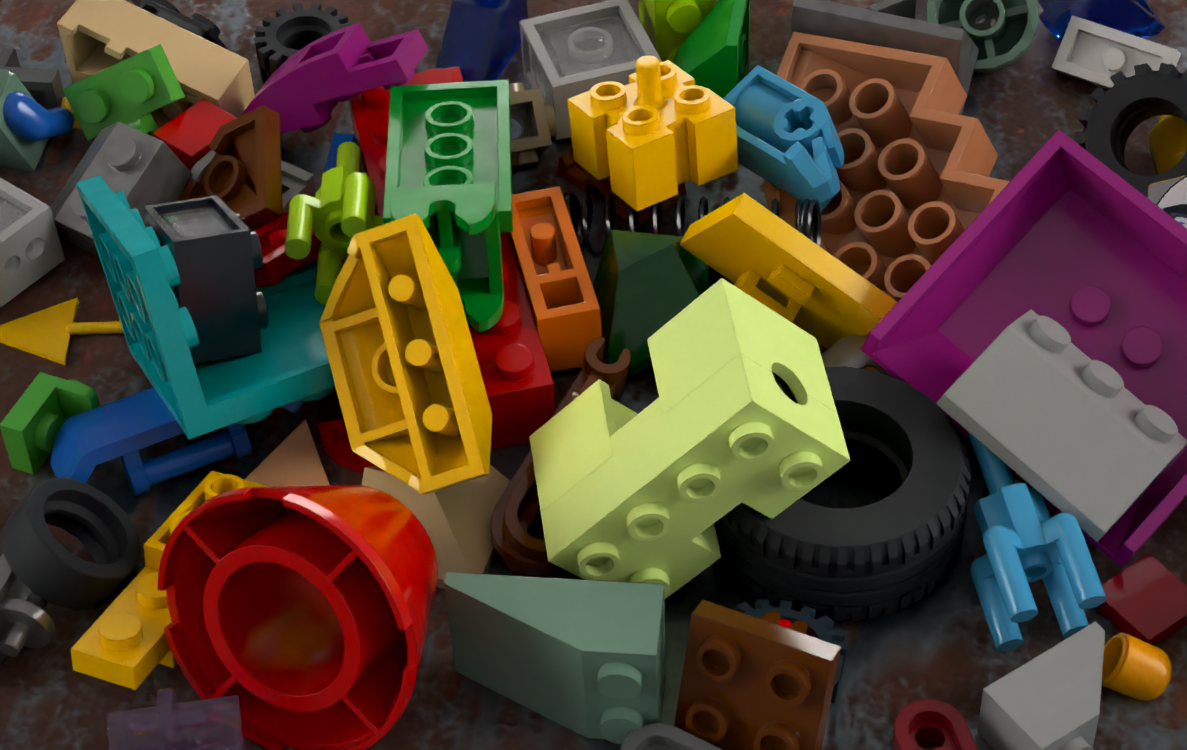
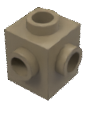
(536, 123)

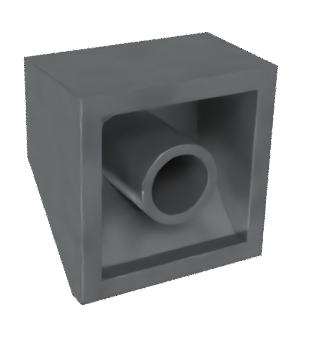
(127, 162)

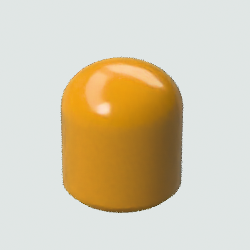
(1135, 668)

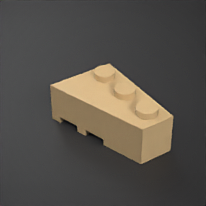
(109, 31)

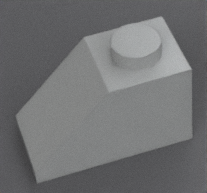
(1048, 699)

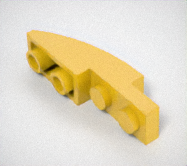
(130, 632)

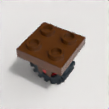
(759, 676)

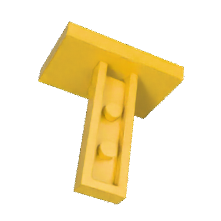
(786, 271)

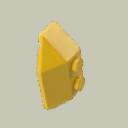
(406, 360)

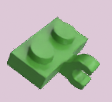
(125, 93)

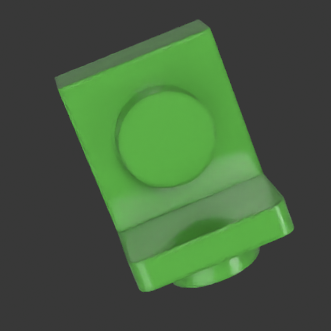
(38, 416)

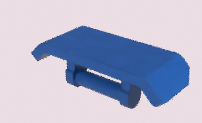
(133, 424)

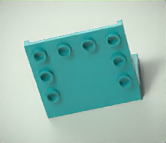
(160, 333)

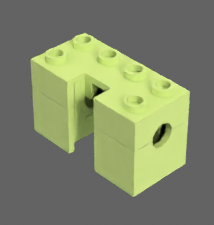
(734, 423)

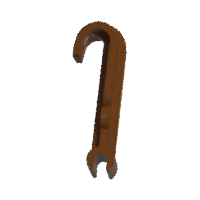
(519, 503)

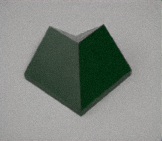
(641, 288)

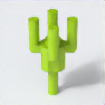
(336, 213)

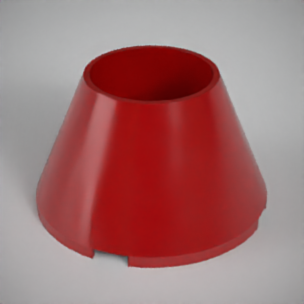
(302, 610)

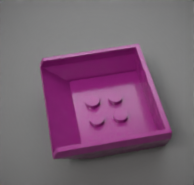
(1071, 249)

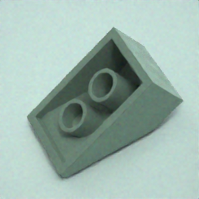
(564, 647)

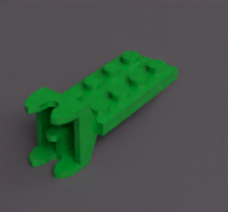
(455, 172)

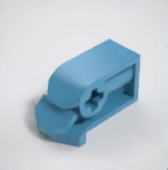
(786, 136)

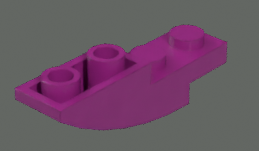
(336, 71)

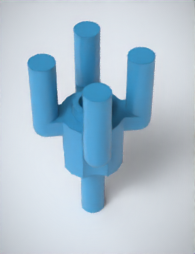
(1024, 548)

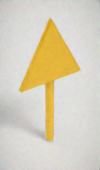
(51, 330)

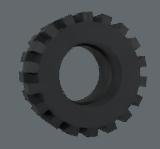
(1127, 106)

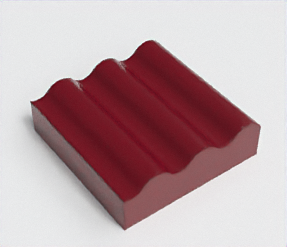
(1145, 601)

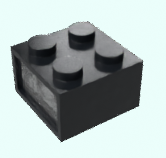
(216, 274)

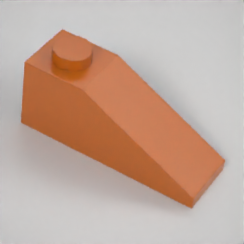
(554, 277)

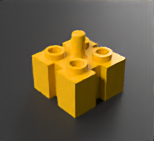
(653, 133)

